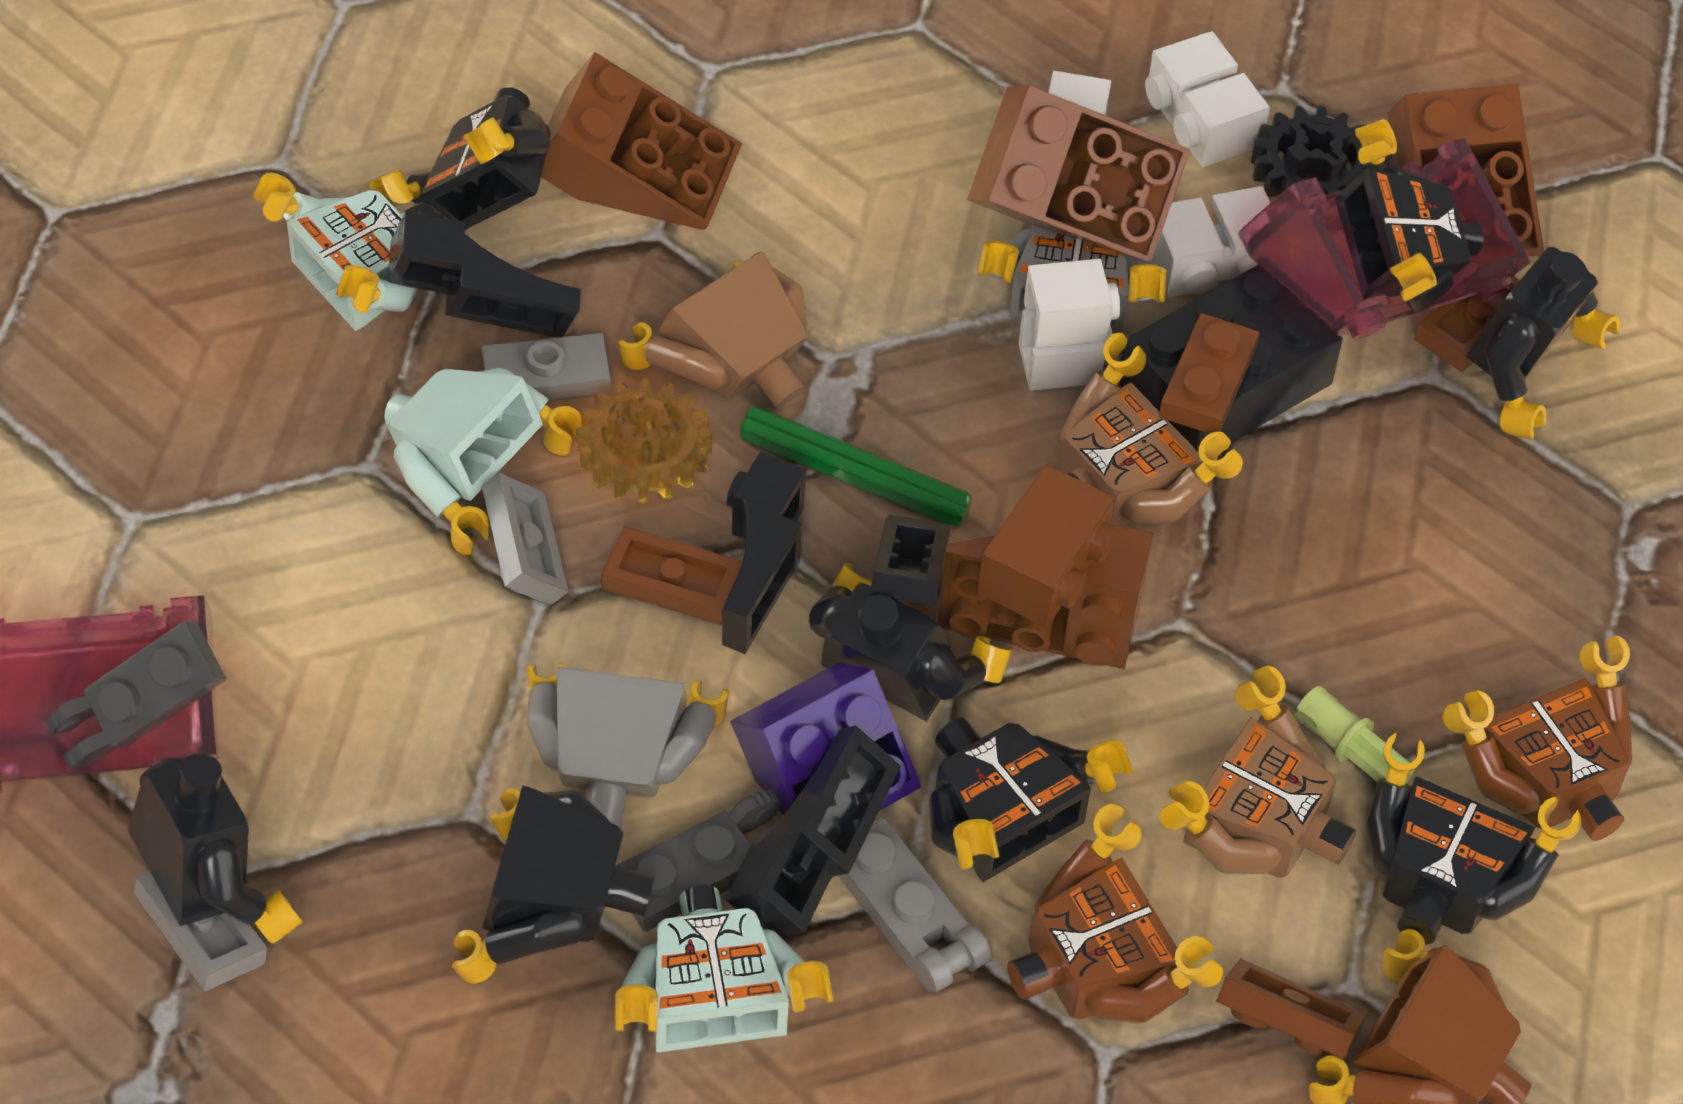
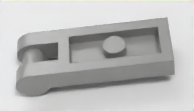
(913, 910)

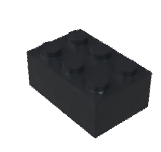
(1291, 359)

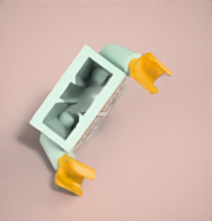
(341, 246)
(464, 432)
(716, 978)

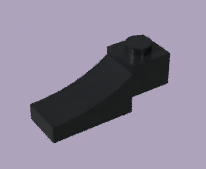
(479, 286)
(765, 517)
(910, 559)
(816, 836)

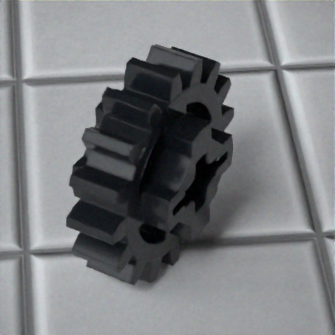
(1311, 149)

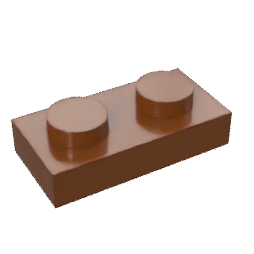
(1456, 327)
(1209, 374)
(670, 574)
(1267, 1000)

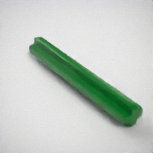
(855, 466)

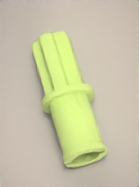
(1345, 733)

